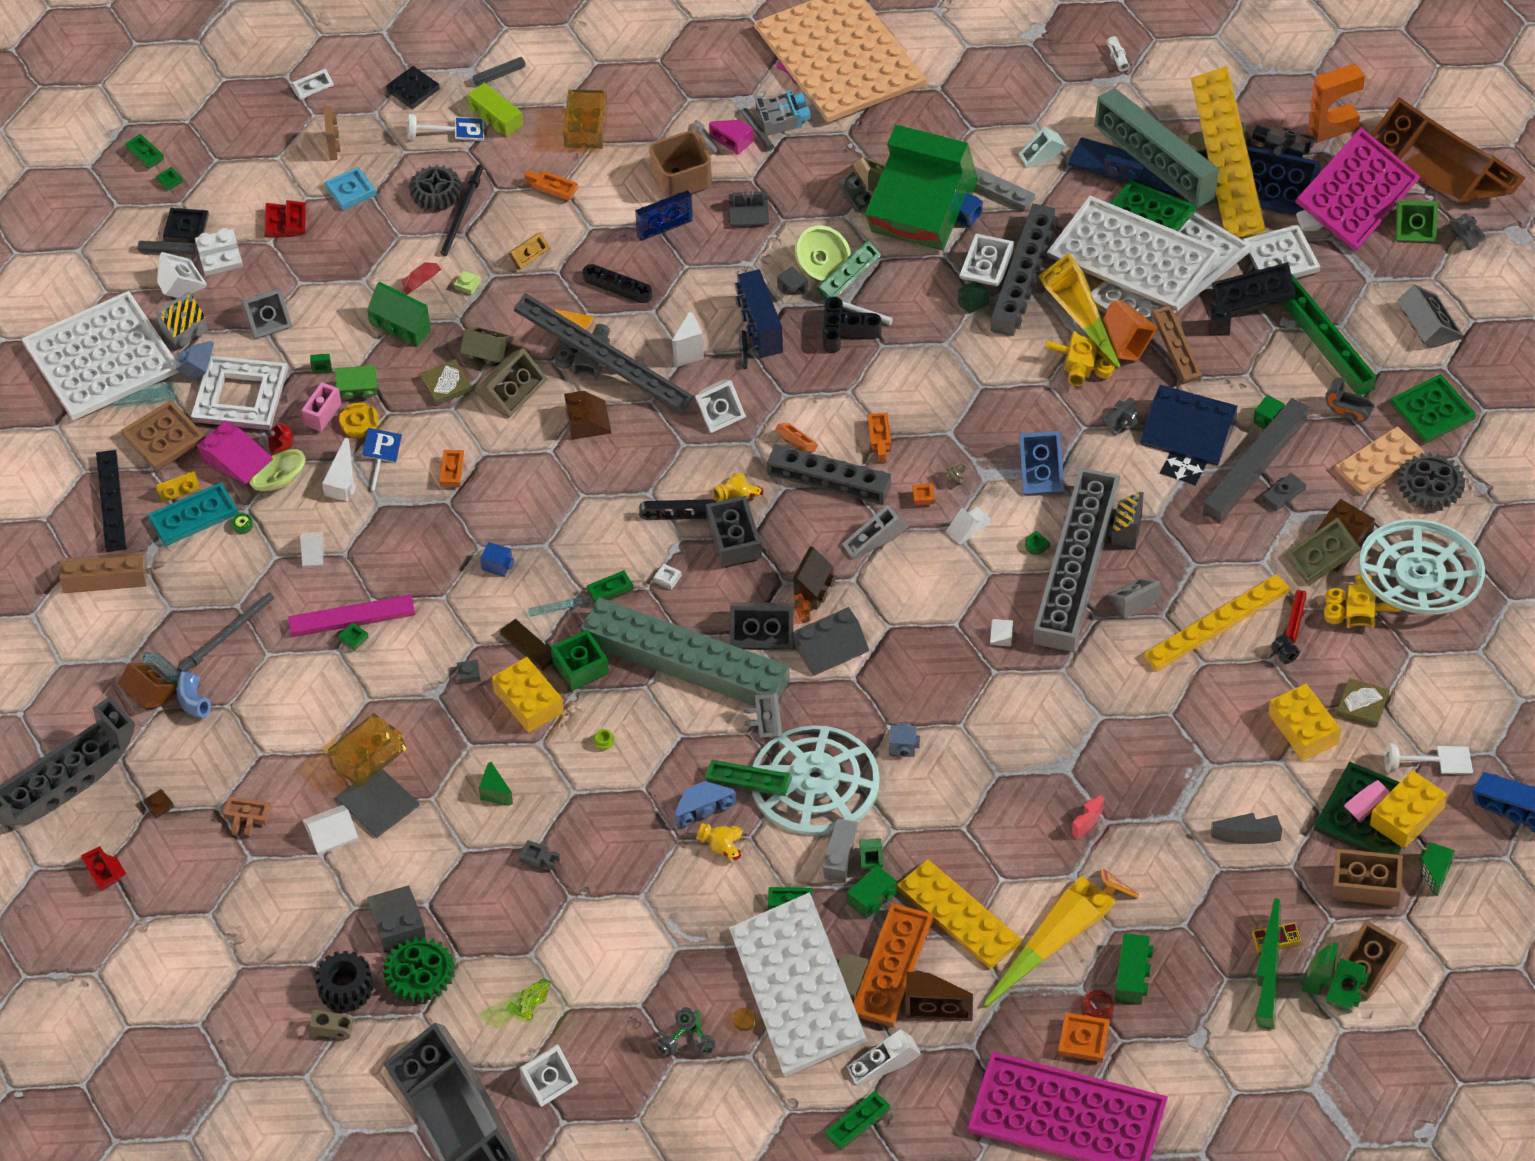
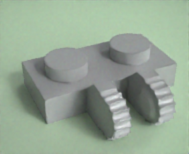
(767, 715)

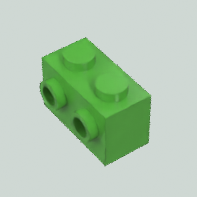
(356, 381)

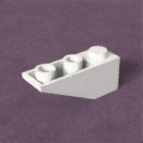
(884, 1058)

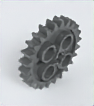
(1431, 481)

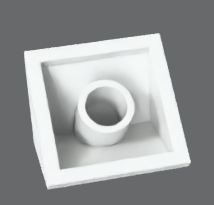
(688, 342)
(331, 829)
(547, 1076)

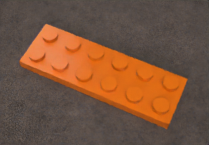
(893, 956)

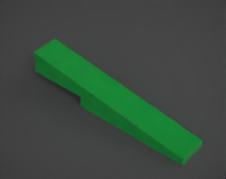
(1268, 970)

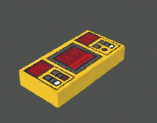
(1288, 936)

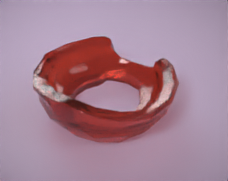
(1088, 1010)

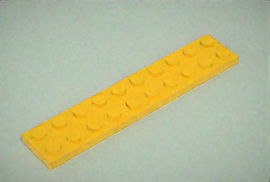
(1228, 152)

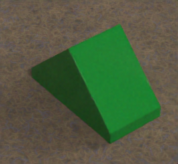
(494, 787)

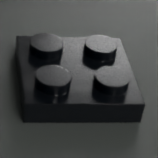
(412, 87)

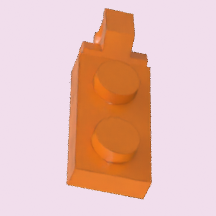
(551, 184)
(879, 435)

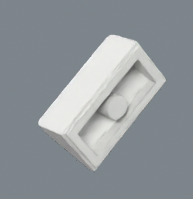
(312, 84)

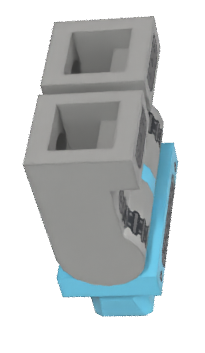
(781, 112)

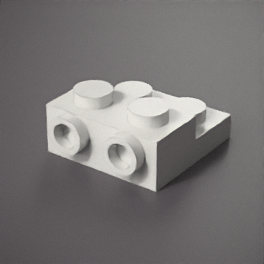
(218, 252)

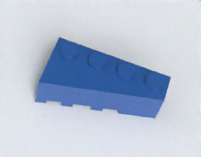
(1507, 798)

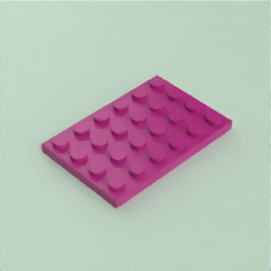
(1357, 189)

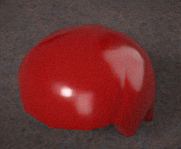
(281, 440)

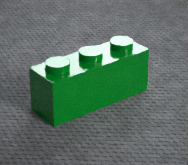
(1133, 968)

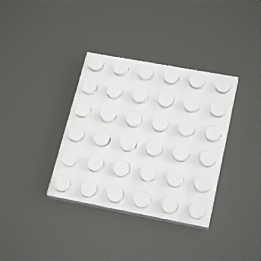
(100, 355)

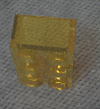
(585, 119)
(366, 750)

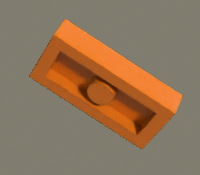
(792, 434)
(451, 468)

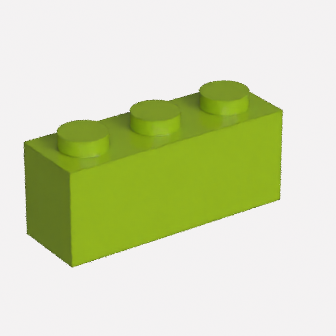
(495, 109)

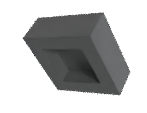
(468, 671)

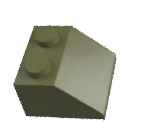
(485, 344)

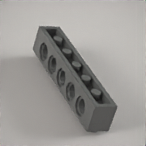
(829, 474)

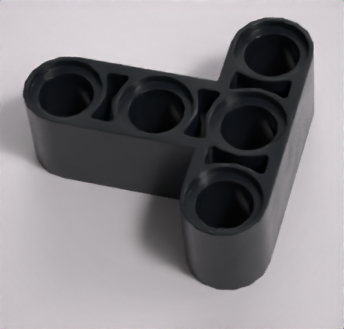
(847, 325)

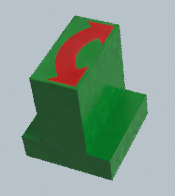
(921, 187)

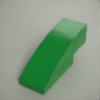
(1321, 969)

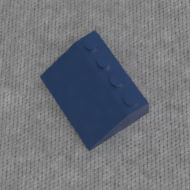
(1281, 179)
(1189, 424)

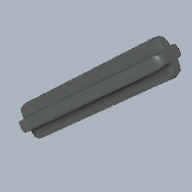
(499, 71)
(166, 247)

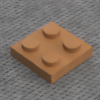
(332, 132)

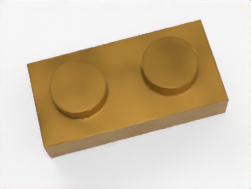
(529, 250)

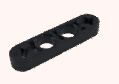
(615, 286)
(656, 509)

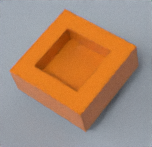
(923, 494)

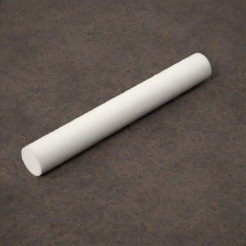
(852, 308)

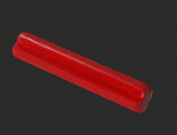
(1296, 615)

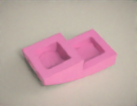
(1365, 801)

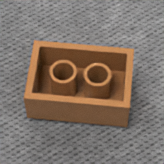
(1367, 877)

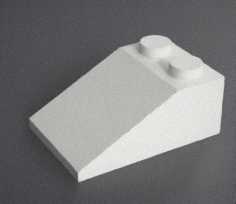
(987, 260)

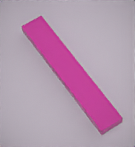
(344, 616)

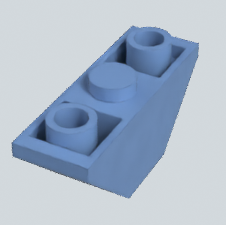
(702, 802)

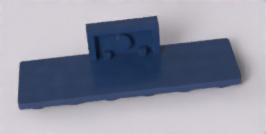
(1116, 164)

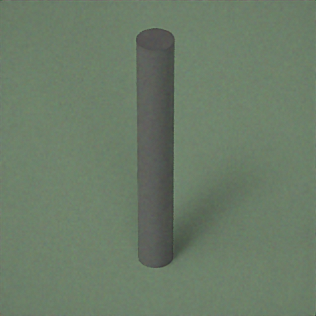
(757, 129)

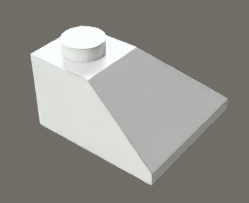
(178, 275)
(720, 405)

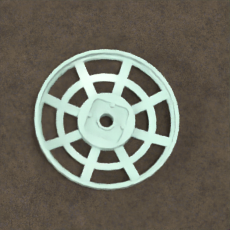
(1431, 566)
(818, 787)

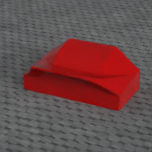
(419, 276)
(102, 868)

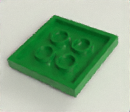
(1433, 408)

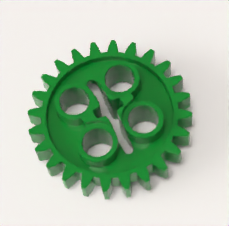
(419, 969)

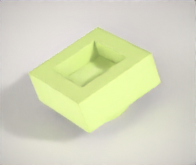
(467, 282)

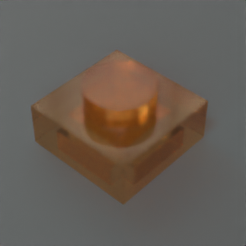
(802, 608)

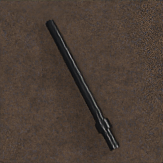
(473, 182)

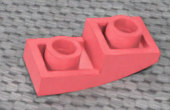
(1092, 812)

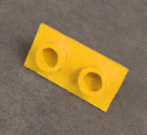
(178, 486)

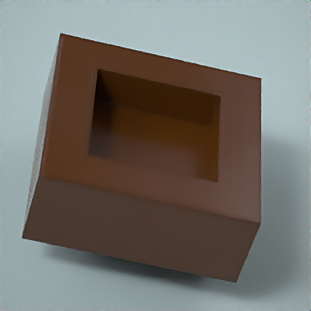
(158, 803)

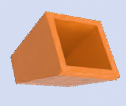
(1127, 330)

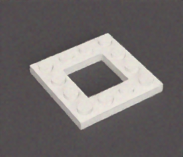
(262, 415)

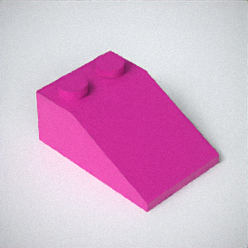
(233, 453)

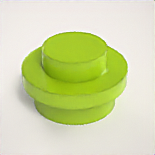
(603, 739)

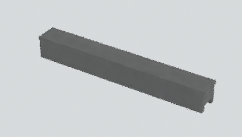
(1256, 460)

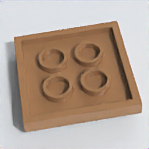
(163, 435)

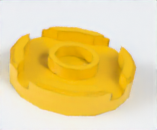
(357, 419)

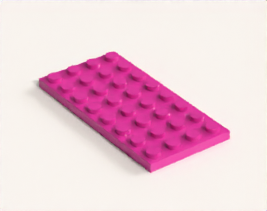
(1065, 1112)

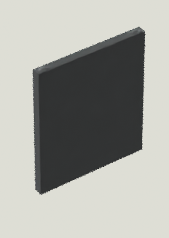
(378, 803)

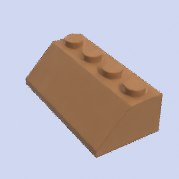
(103, 572)

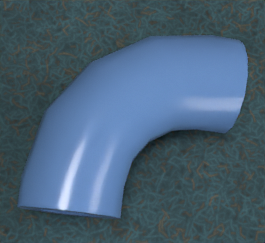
(189, 698)

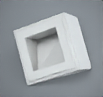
(1001, 632)

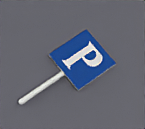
(381, 446)

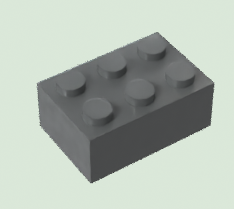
(733, 531)

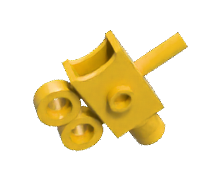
(1081, 359)
(1359, 602)

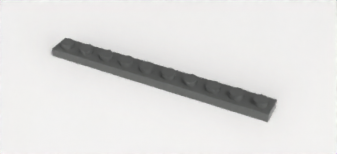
(603, 353)

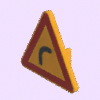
(1113, 883)

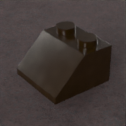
(813, 578)

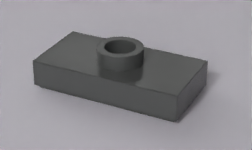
(1284, 491)

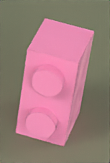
(321, 407)

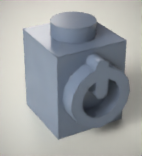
(903, 740)

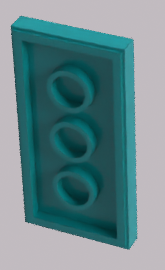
(193, 514)

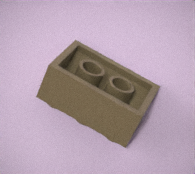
(511, 383)

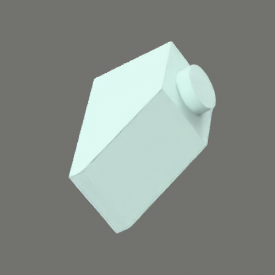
(1042, 148)

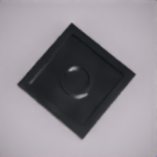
(185, 225)

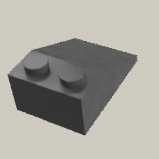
(396, 917)

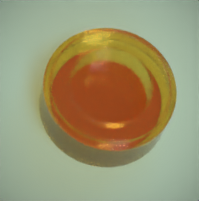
(744, 1019)

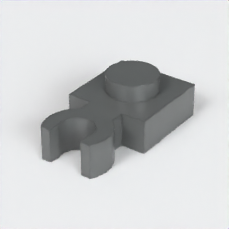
(536, 854)

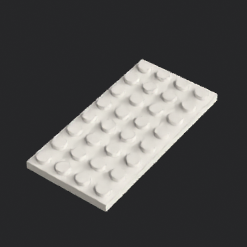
(1197, 227)
(1135, 253)
(798, 985)

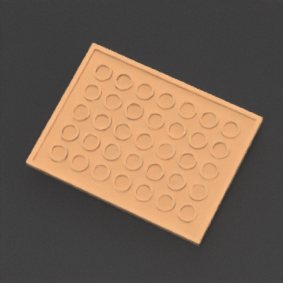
(840, 55)

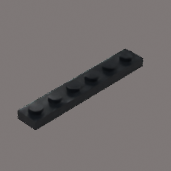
(111, 501)

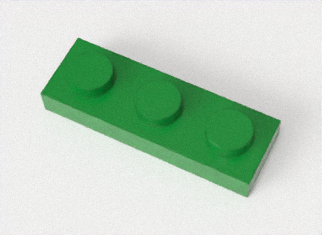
(857, 1121)

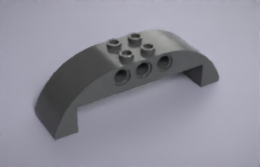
(68, 768)

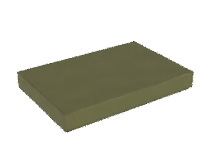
(1323, 551)

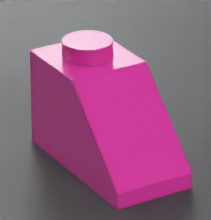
(732, 134)

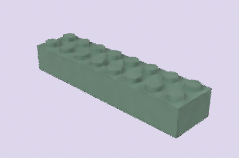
(1156, 147)

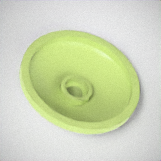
(827, 245)
(280, 471)

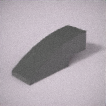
(1247, 829)

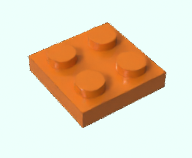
(1083, 1037)

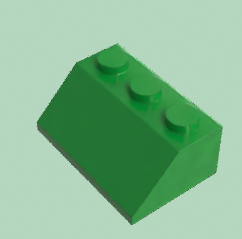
(399, 314)

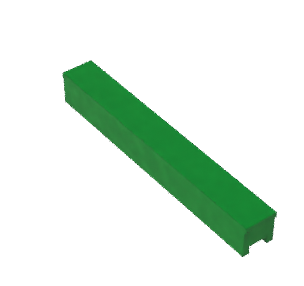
(1330, 341)

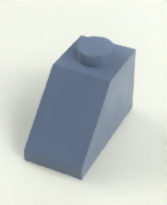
(195, 360)

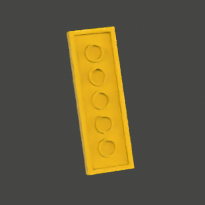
(959, 914)

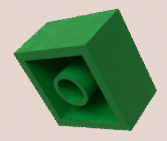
(579, 660)

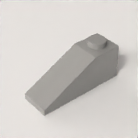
(876, 532)
(840, 850)

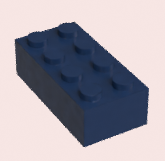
(759, 313)

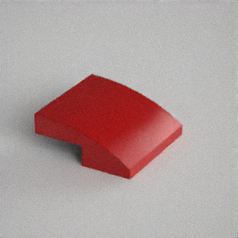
(285, 219)

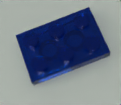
(664, 215)

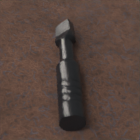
(743, 348)

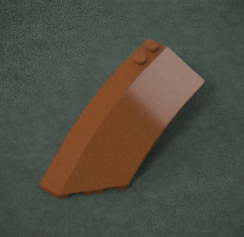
(1442, 157)

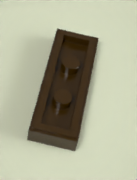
(527, 644)

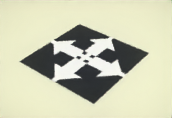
(1183, 468)

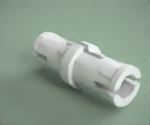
(1118, 54)

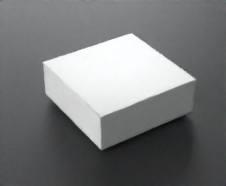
(667, 576)

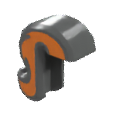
(1348, 403)

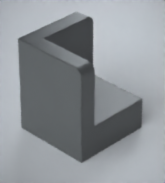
(792, 280)

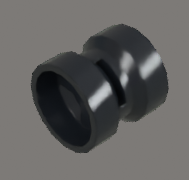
(1286, 651)

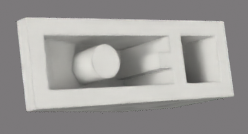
(340, 479)

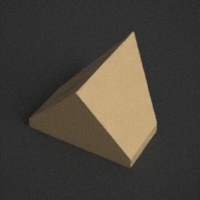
(869, 171)

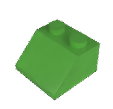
(1416, 220)

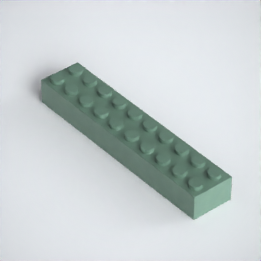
(684, 653)

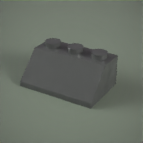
(1429, 317)
(761, 625)
(830, 641)

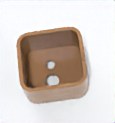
(688, 155)

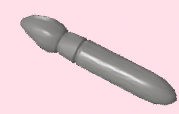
(710, 144)

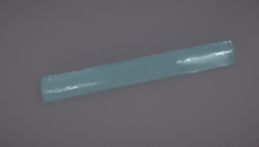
(559, 605)

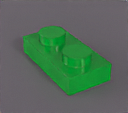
(144, 151)
(610, 586)
(781, 895)

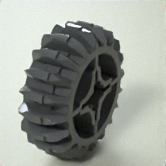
(435, 187)

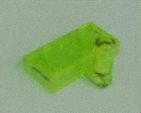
(530, 999)

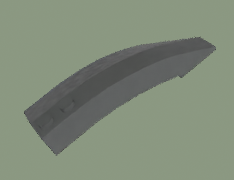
(450, 1099)

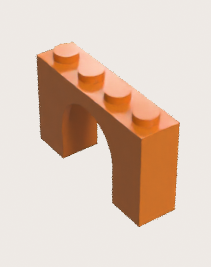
(1326, 90)

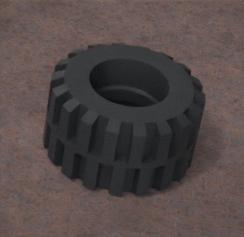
(349, 995)

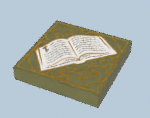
(445, 382)
(1363, 702)

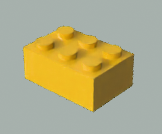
(527, 694)
(1304, 721)
(1408, 809)

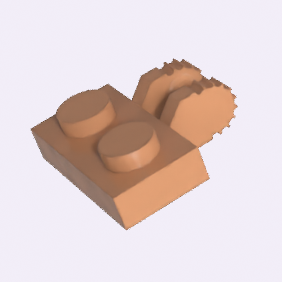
(246, 811)

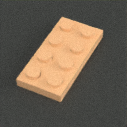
(1378, 460)

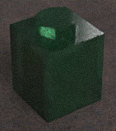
(973, 296)

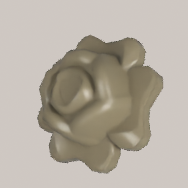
(956, 474)

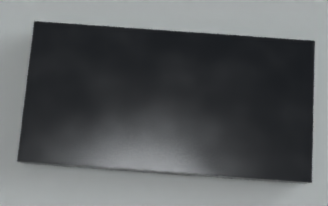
(1255, 289)

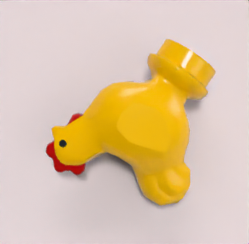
(736, 487)
(721, 839)

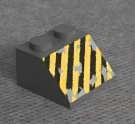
(1126, 521)

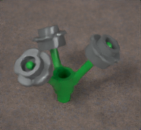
(690, 1022)

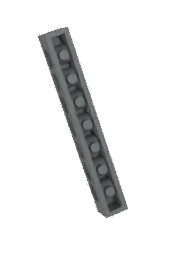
(1023, 270)

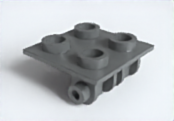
(748, 209)

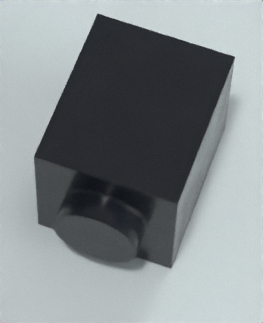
(1220, 320)

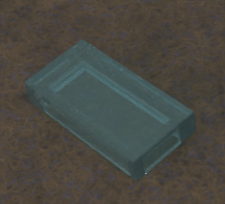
(162, 666)

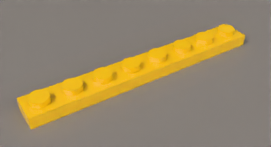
(1216, 622)

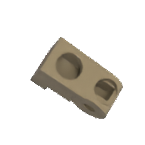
(330, 1025)

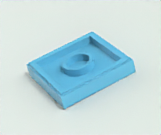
(350, 188)

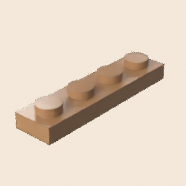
(1176, 344)

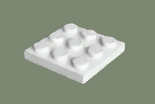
(1283, 247)

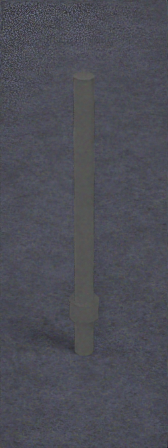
(197, 657)

